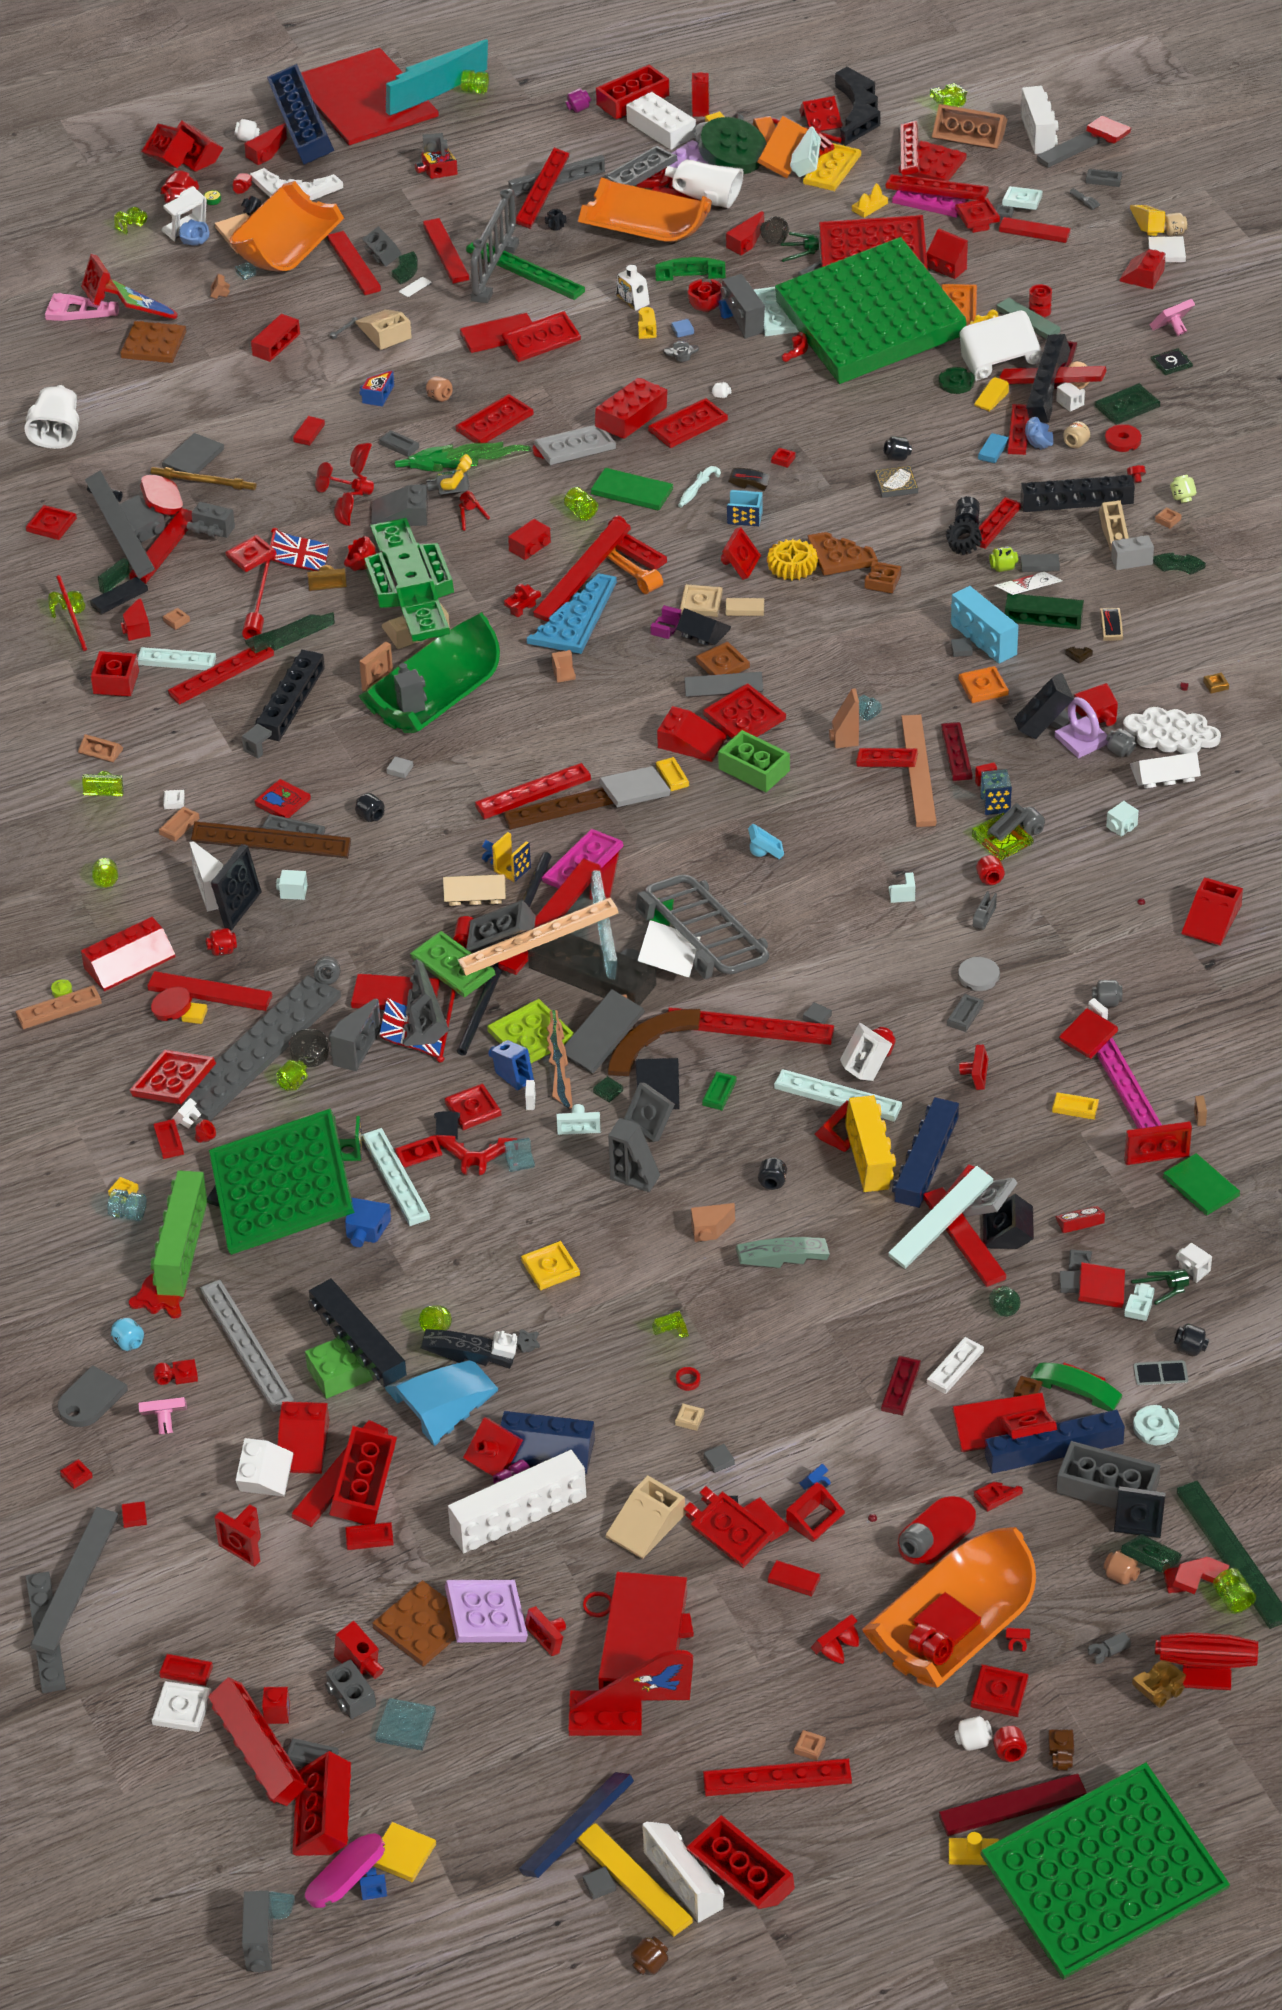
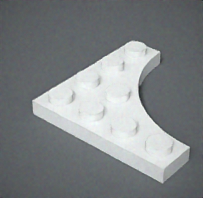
(271, 183)

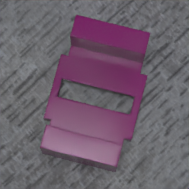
(669, 616)

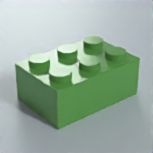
(754, 761)
(335, 1368)

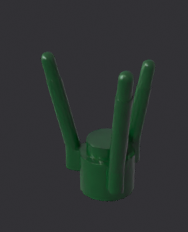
(811, 243)
(1175, 1279)

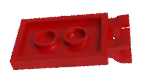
(729, 1526)

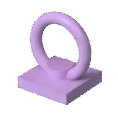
(1083, 734)

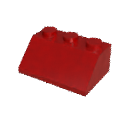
(204, 149)

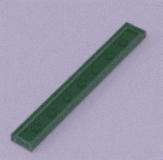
(1231, 1550)

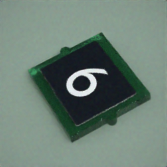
(1171, 361)

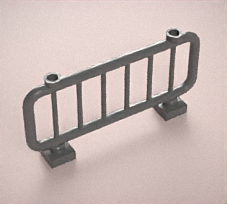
(507, 243)
(704, 958)

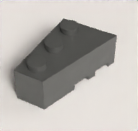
(744, 305)
(631, 1157)

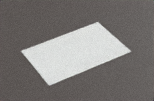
(667, 949)

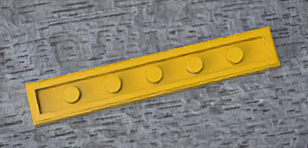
(635, 1880)

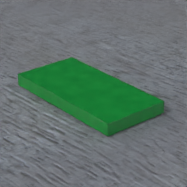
(632, 489)

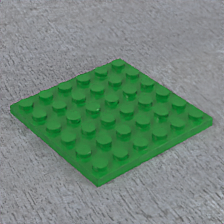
(281, 1181)

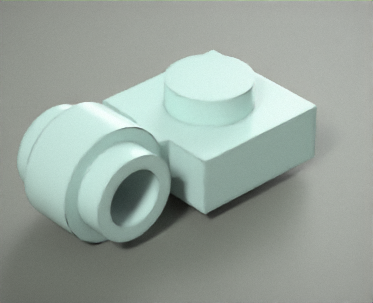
(1140, 1303)

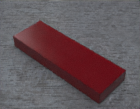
(901, 1385)

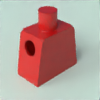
(1101, 701)
(356, 1645)

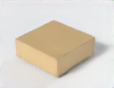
(689, 1417)

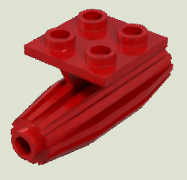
(1207, 1657)

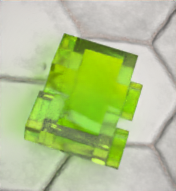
(951, 95)

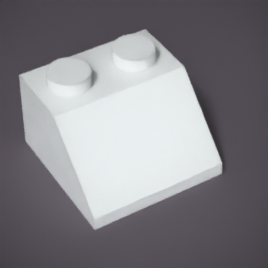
(263, 1468)

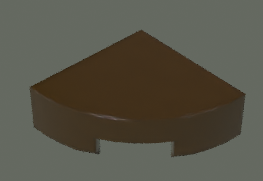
(1079, 654)

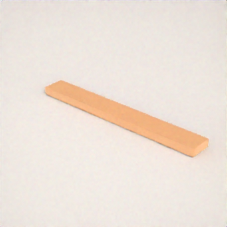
(538, 936)

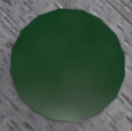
(956, 380)

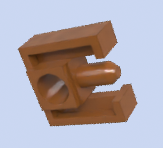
(883, 577)

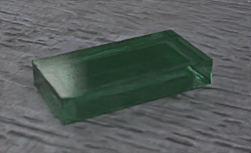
(113, 575)

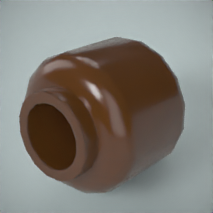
(649, 1956)

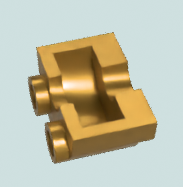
(1160, 1683)

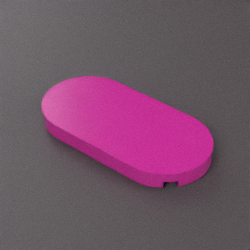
(345, 1870)

